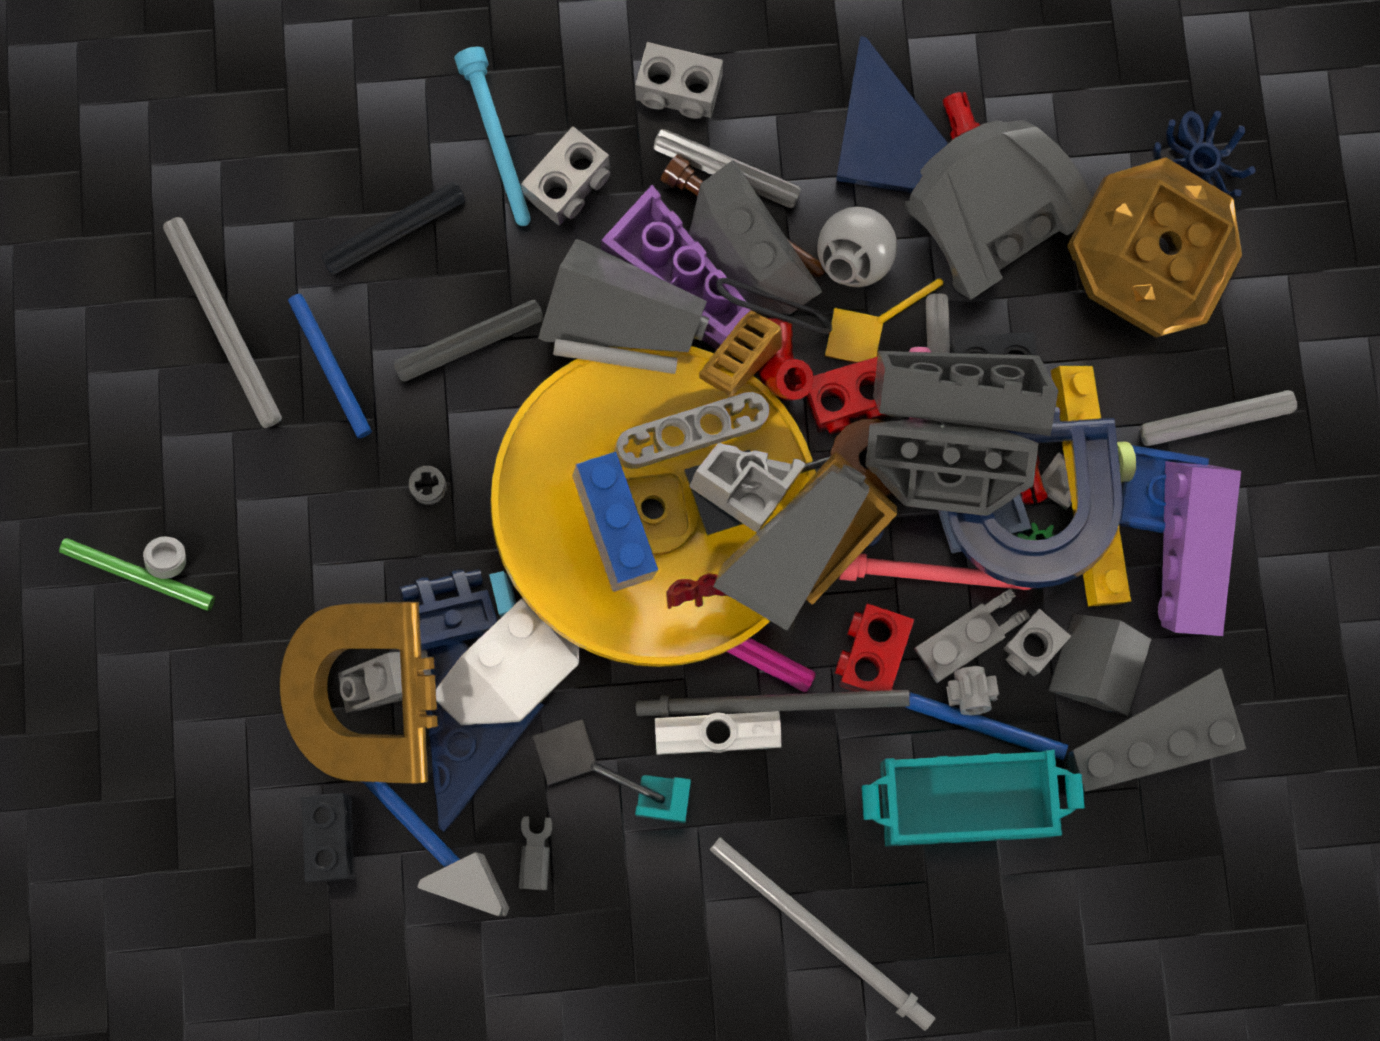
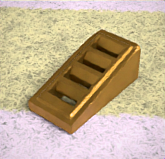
(754, 332)

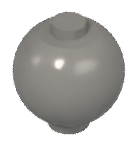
(857, 246)

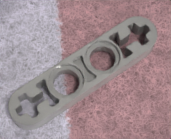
(690, 425)

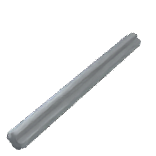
(222, 322)

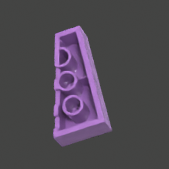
(659, 244)
(1197, 546)

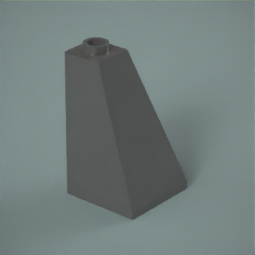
(619, 305)
(790, 552)

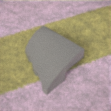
(745, 483)

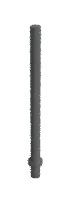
(667, 707)

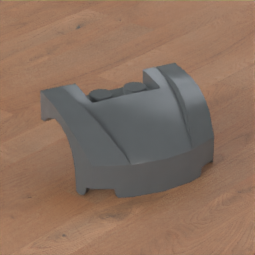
(996, 199)

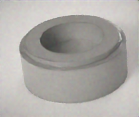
(164, 557)

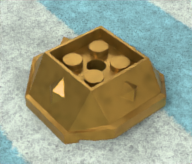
(1121, 251)

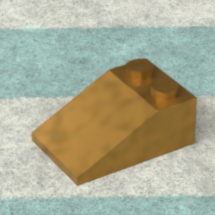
(868, 522)

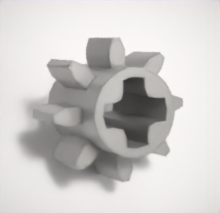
(972, 690)

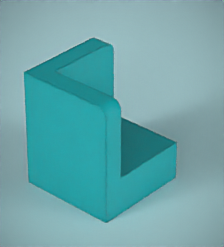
(676, 799)

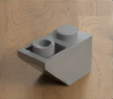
(373, 682)

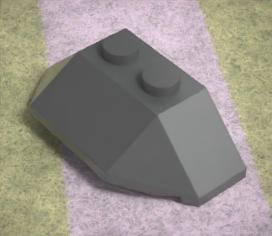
(748, 242)
(950, 464)

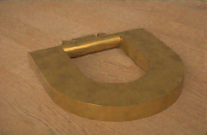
(307, 705)

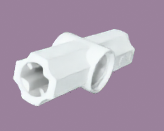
(746, 730)

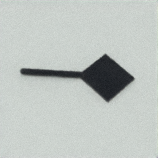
(568, 754)

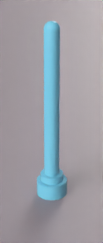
(473, 64)

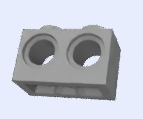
(683, 70)
(557, 171)

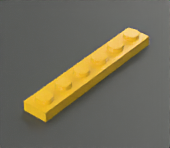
(1078, 400)

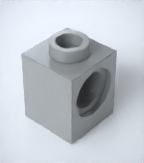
(1048, 631)

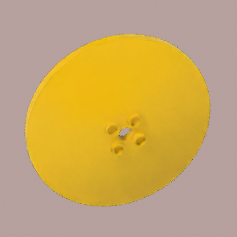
(548, 536)

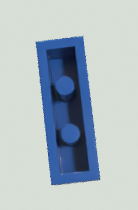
(614, 521)

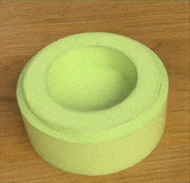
(1127, 461)

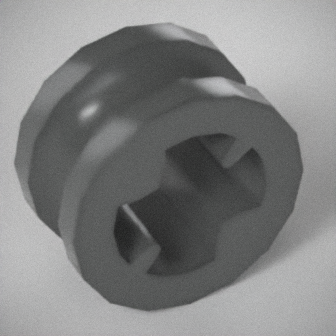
(438, 491)

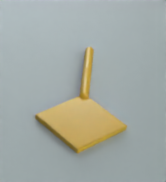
(857, 335)

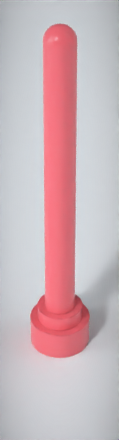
(864, 565)

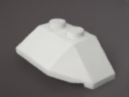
(507, 670)

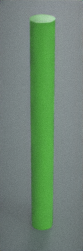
(136, 574)

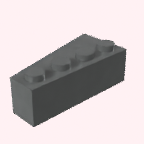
(967, 389)
(1173, 733)

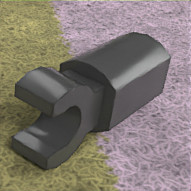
(535, 856)

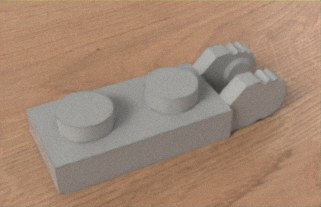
(967, 637)

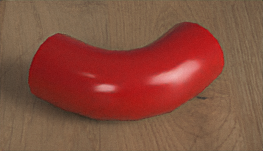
(782, 373)

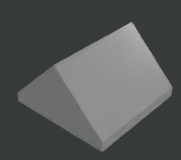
(469, 883)

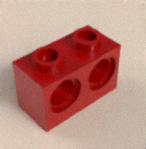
(844, 385)
(883, 655)

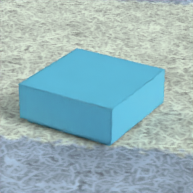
(503, 592)

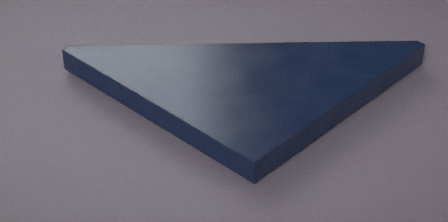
(885, 129)
(465, 753)

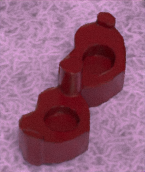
(689, 590)

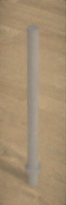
(905, 1003)

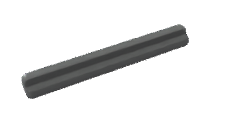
(468, 340)

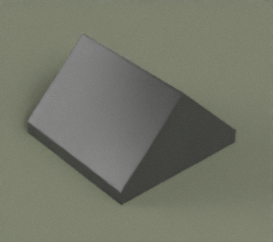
(1100, 663)

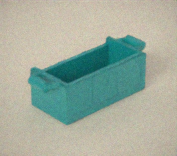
(971, 798)

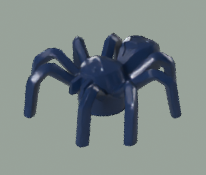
(1203, 158)

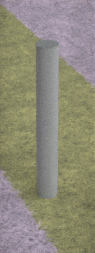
(615, 356)

